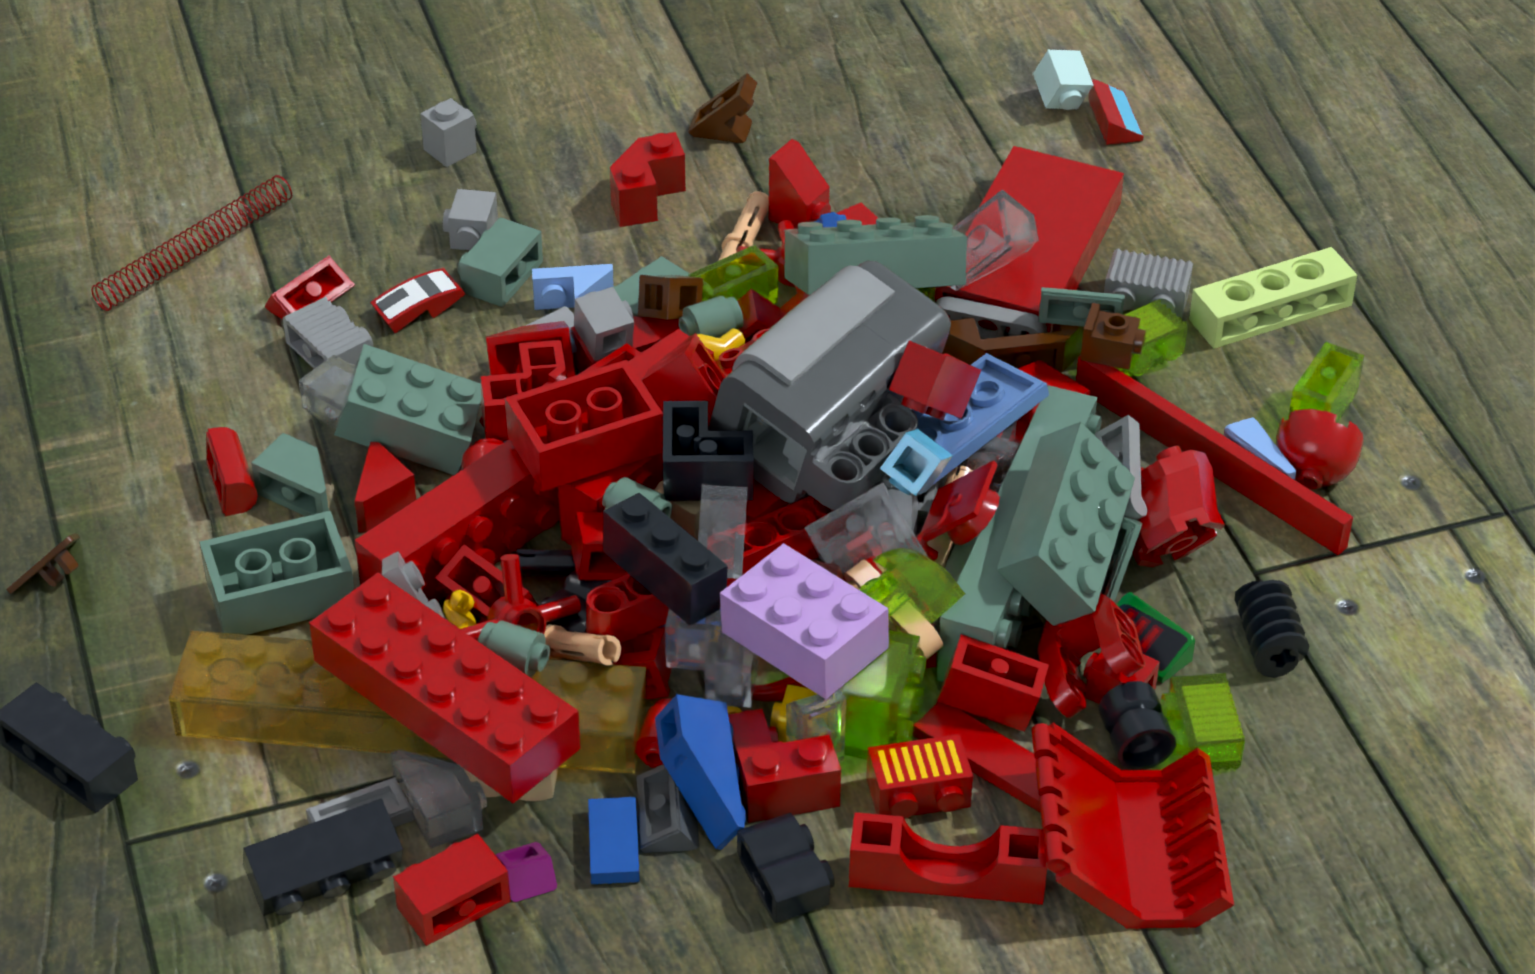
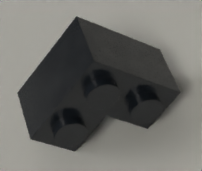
(702, 456)

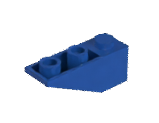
(700, 758)

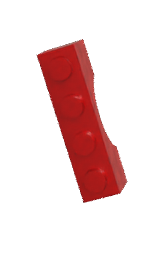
(895, 858)

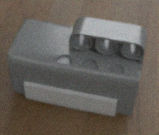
(823, 383)

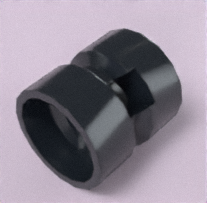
(1137, 725)

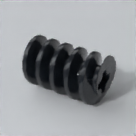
(1271, 626)

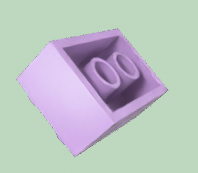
(804, 620)

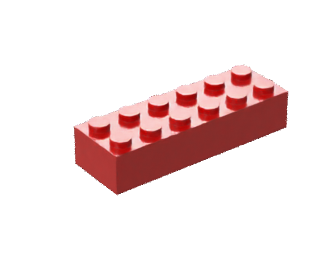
(446, 687)

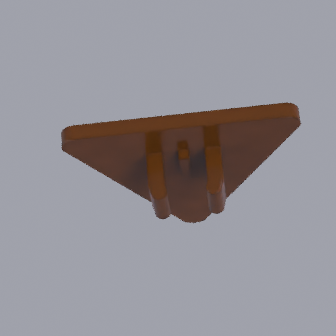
(46, 568)

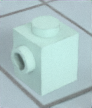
(1063, 79)

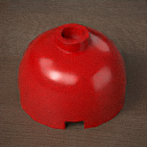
(1319, 447)

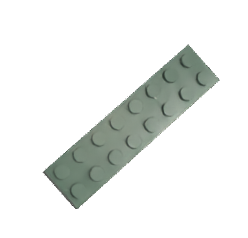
(991, 605)

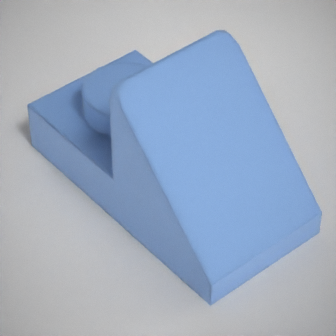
(562, 285)

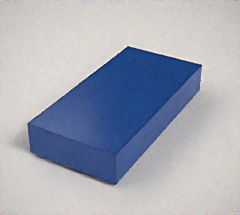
(613, 840)

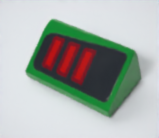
(1159, 636)

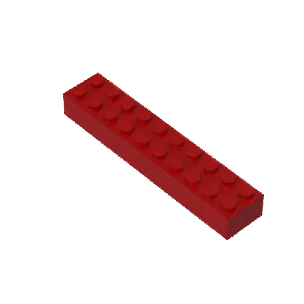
(485, 506)

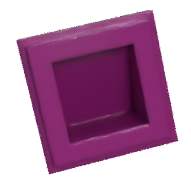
(529, 871)

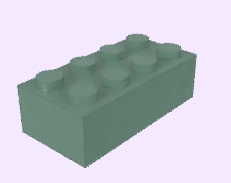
(918, 251)
(1066, 524)

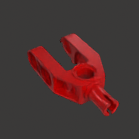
(1069, 641)

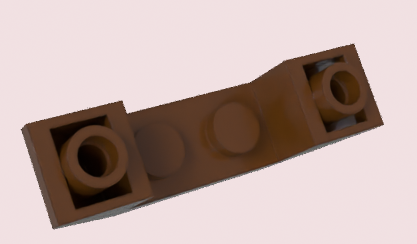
(1053, 348)

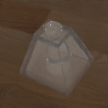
(996, 235)

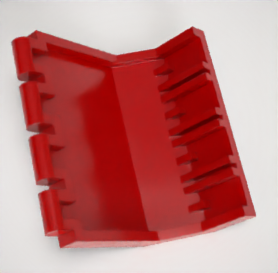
(1132, 840)

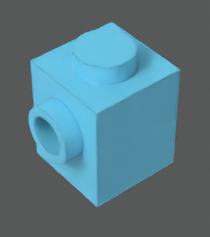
(915, 463)

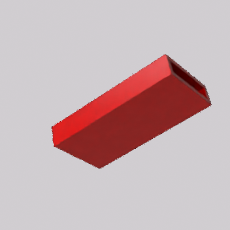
(1071, 214)

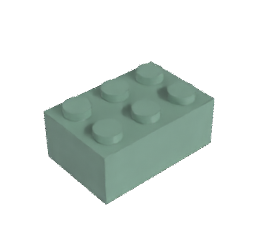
(410, 409)
(276, 573)

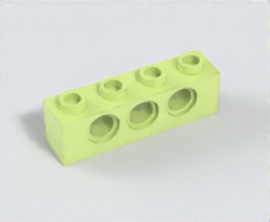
(1272, 297)

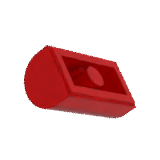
(229, 471)

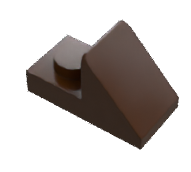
(724, 114)

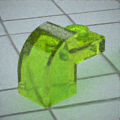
(913, 579)

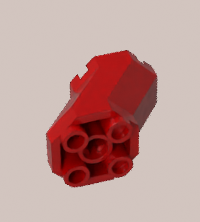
(1179, 506)

